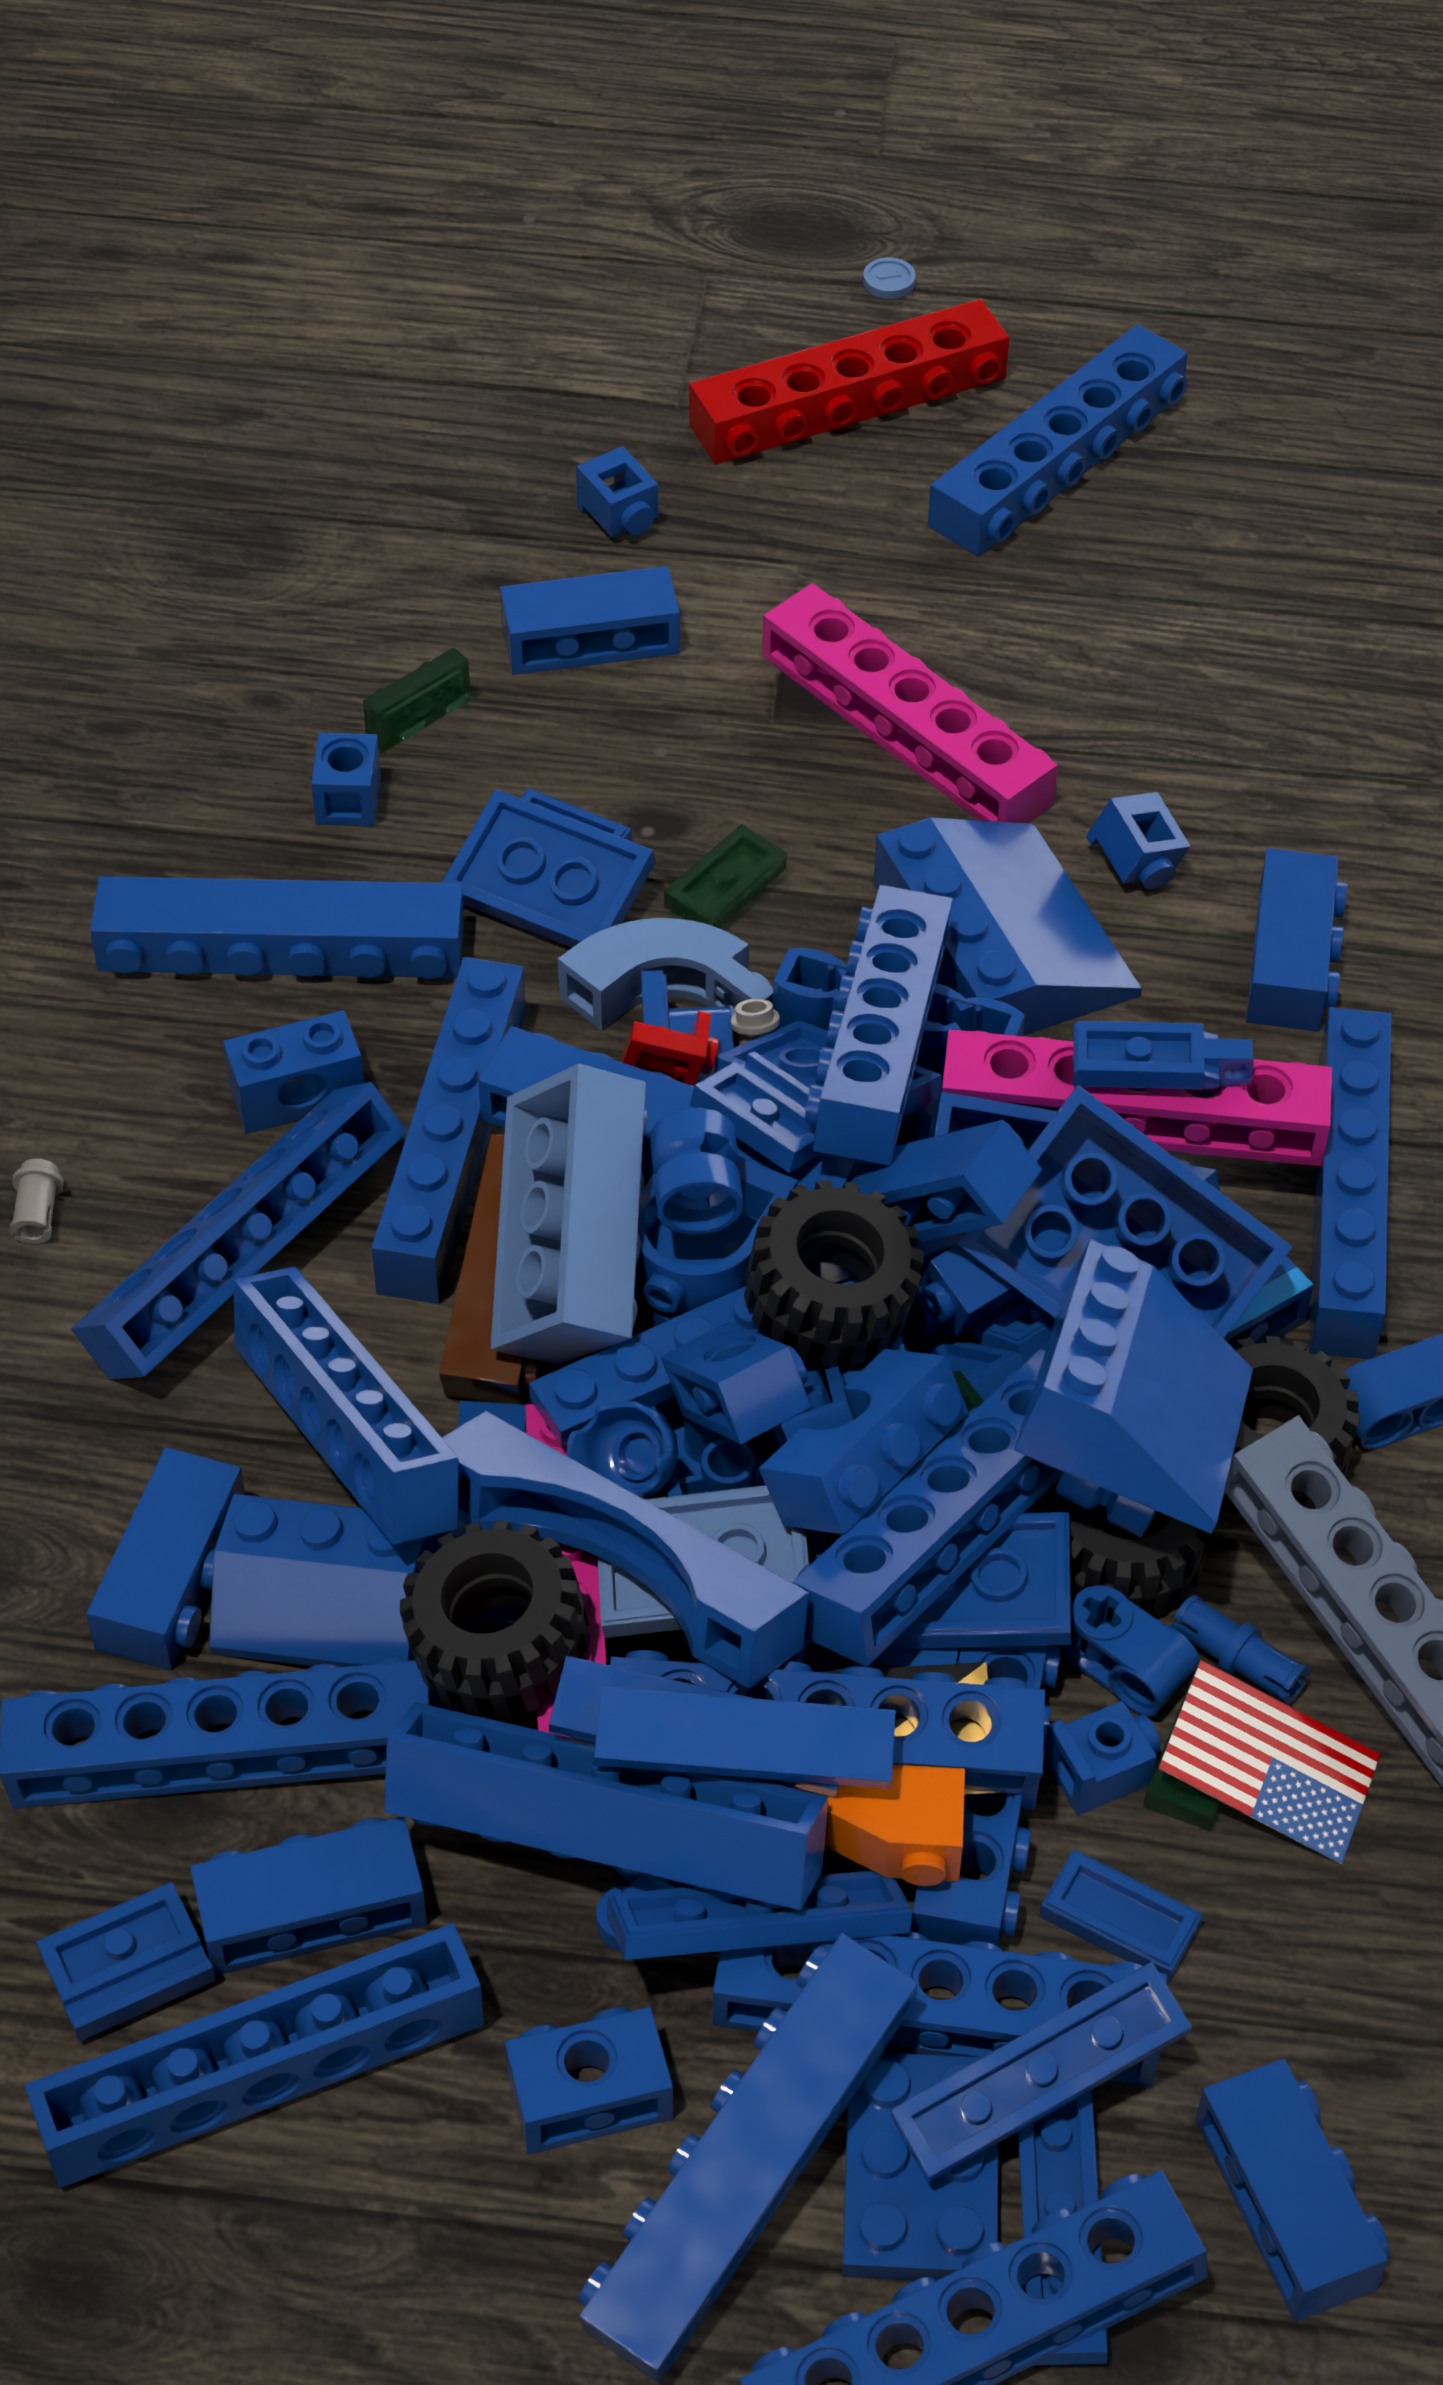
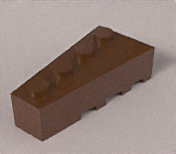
(468, 1365)

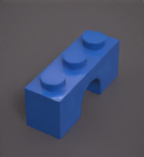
(838, 1474)

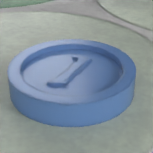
(889, 278)

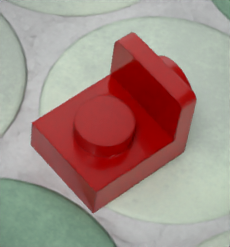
(671, 1051)

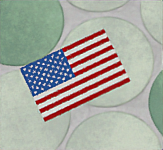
(1270, 1761)

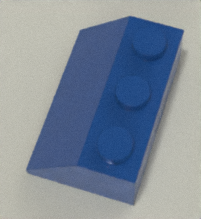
(309, 1584)

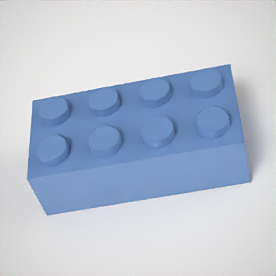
(569, 1215)

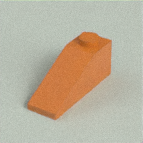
(905, 1829)

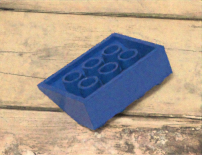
(1013, 920)
(1125, 1192)
(1137, 1391)

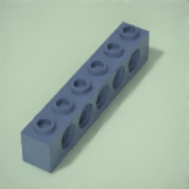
(1346, 1594)

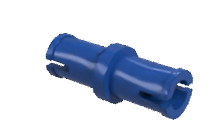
(1241, 1649)

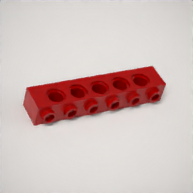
(847, 381)

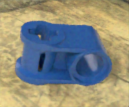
(1132, 1653)

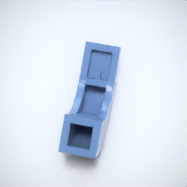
(699, 960)

